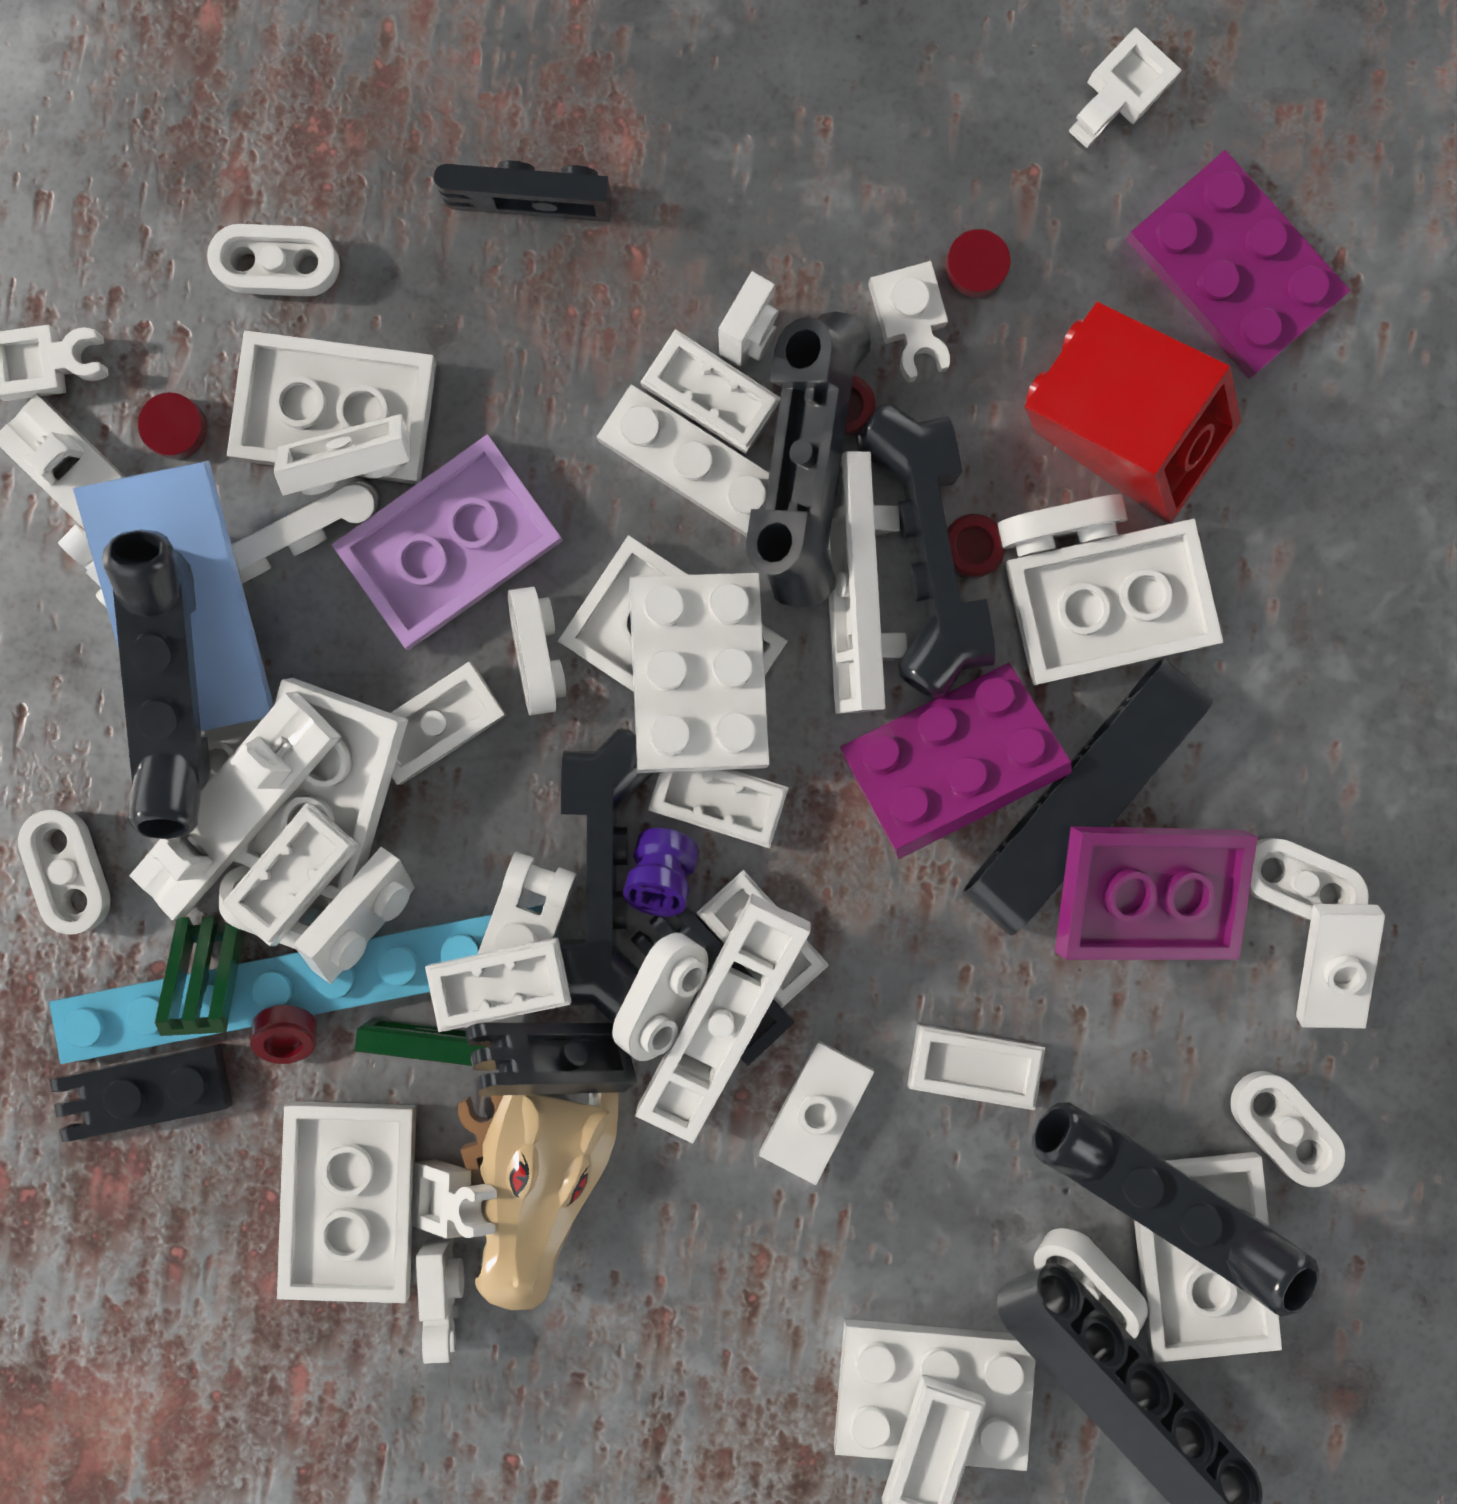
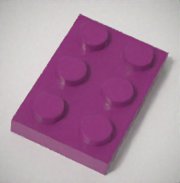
(1237, 264)
(955, 760)
(1155, 893)

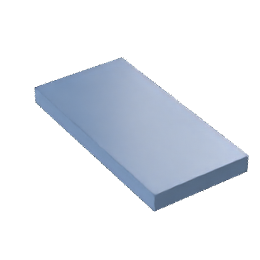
(187, 510)

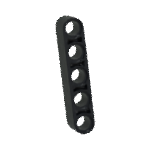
(1102, 784)
(1124, 1390)

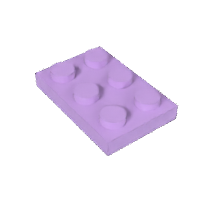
(447, 542)

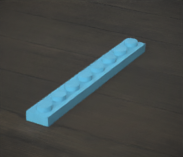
(389, 969)

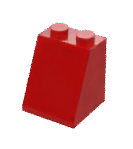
(1136, 408)

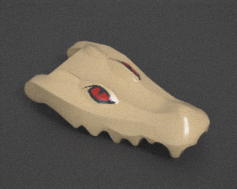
(544, 1165)

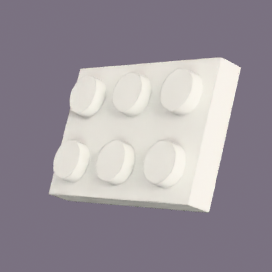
(316, 387)
(1113, 602)
(603, 622)
(698, 672)
(347, 782)
(346, 1202)
(1191, 1306)
(883, 1372)

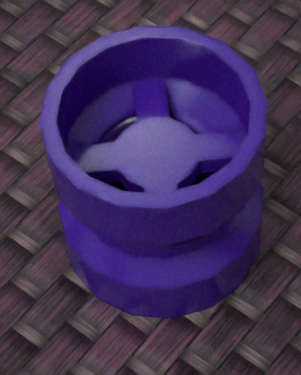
(659, 880)

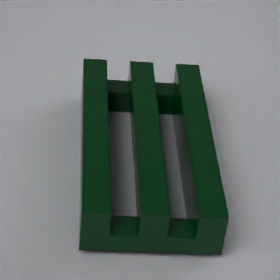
(176, 974)
(414, 1041)

